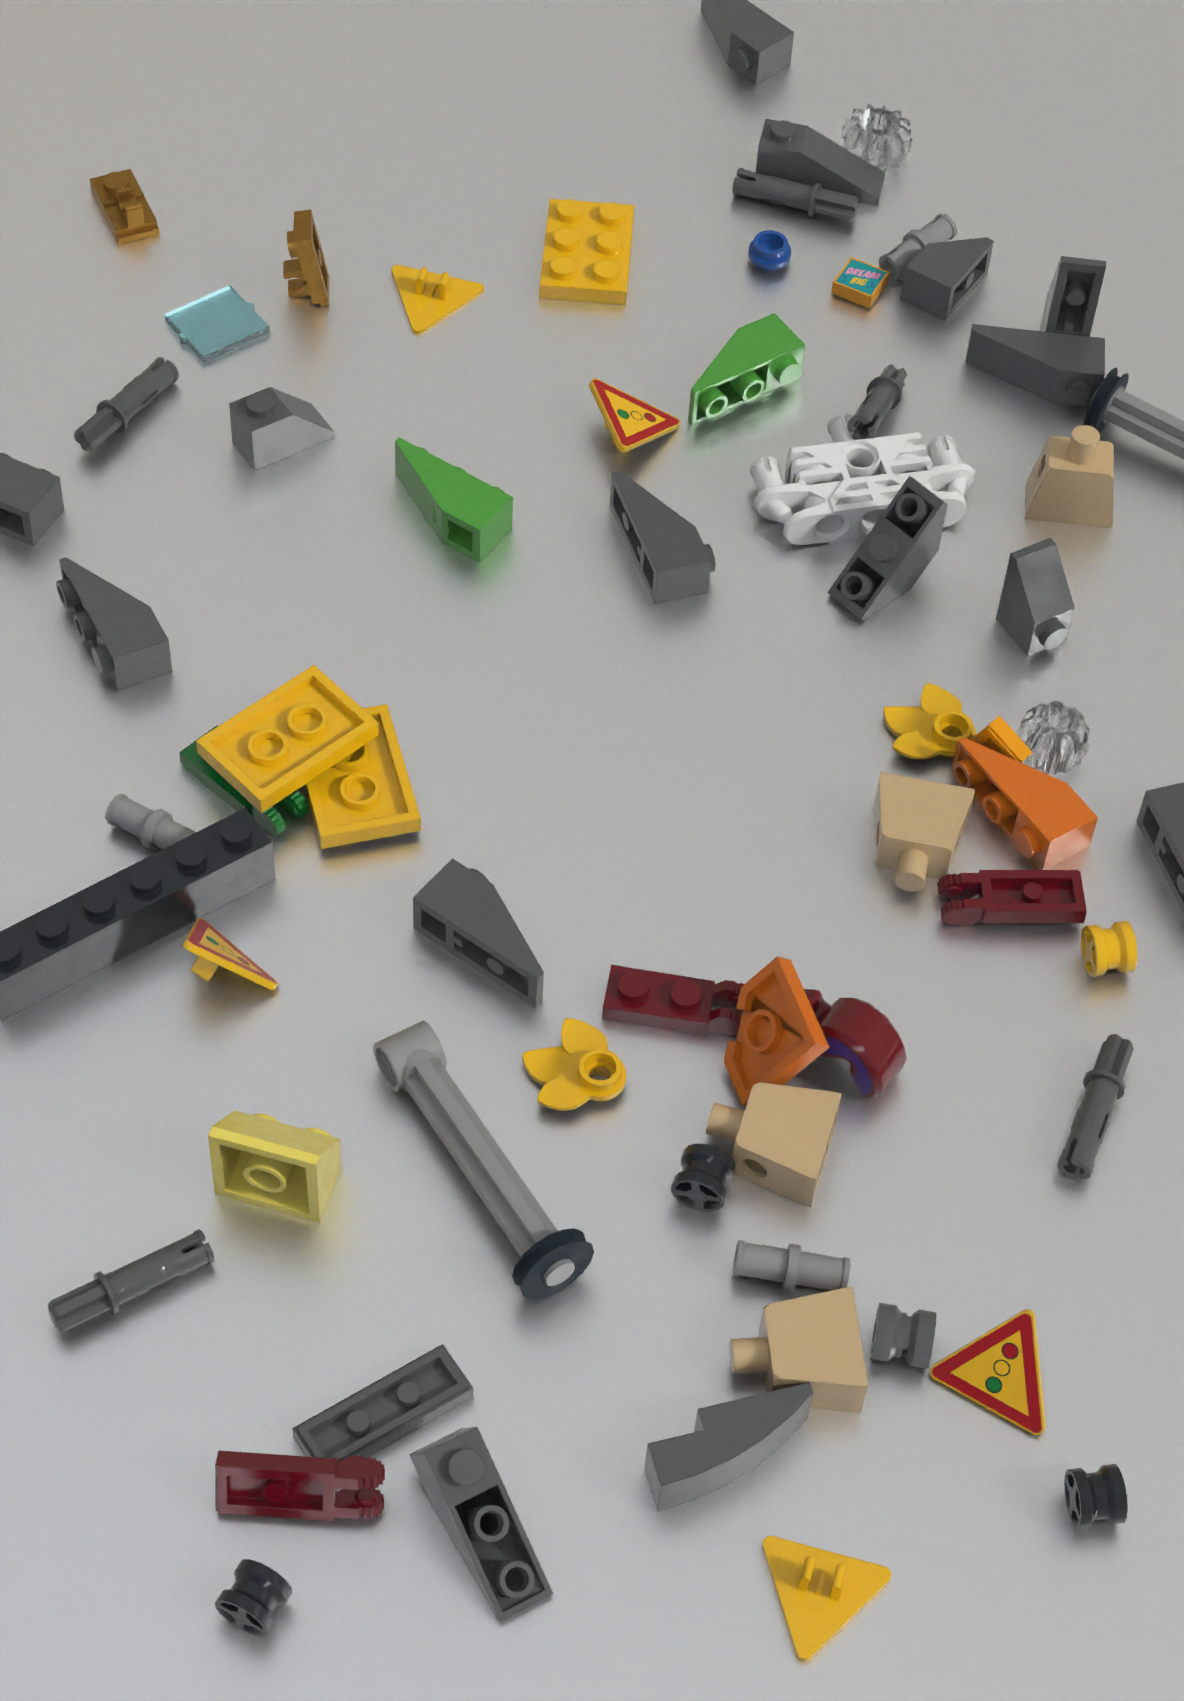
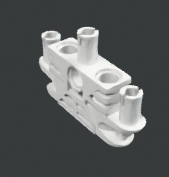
(846, 485)

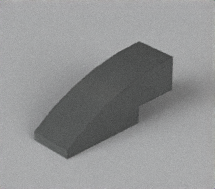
(724, 1445)

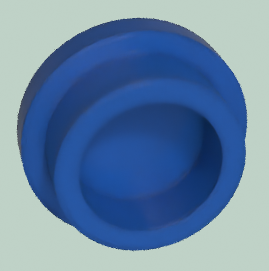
(769, 250)

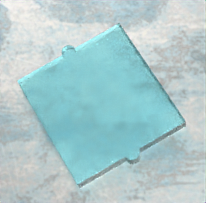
(217, 323)

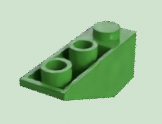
(749, 365)
(455, 504)

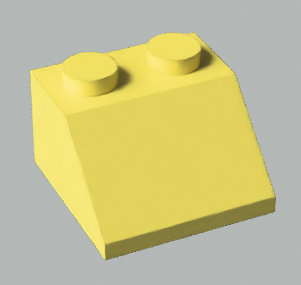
(274, 1164)

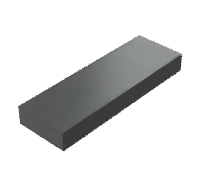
(386, 1409)

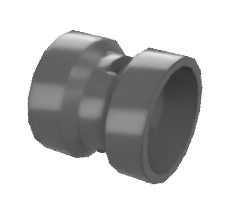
(903, 1335)

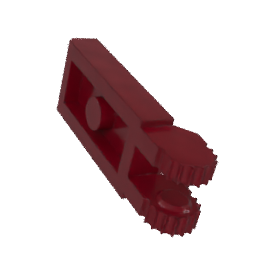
(1013, 897)
(671, 1002)
(298, 1486)

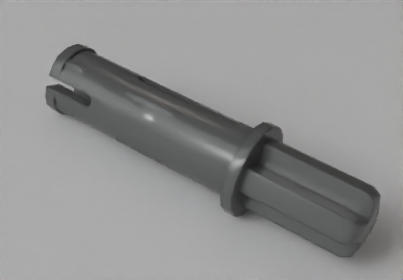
(795, 195)
(882, 395)
(135, 396)
(1090, 1123)
(130, 1281)

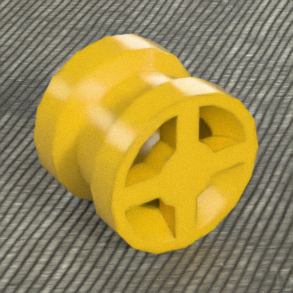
(1109, 948)

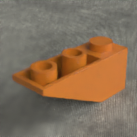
(1030, 806)

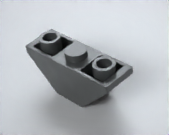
(892, 552)

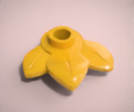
(931, 727)
(569, 1068)

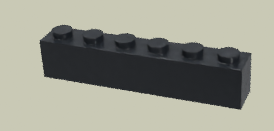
(132, 909)

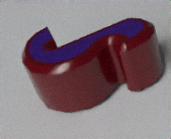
(862, 1038)

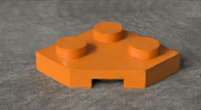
(775, 1031)

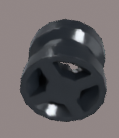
(703, 1177)
(1095, 1496)
(253, 1597)

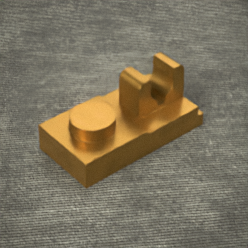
(124, 206)
(311, 265)

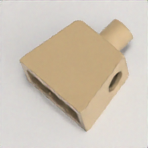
(1073, 480)
(918, 827)
(780, 1137)
(810, 1342)

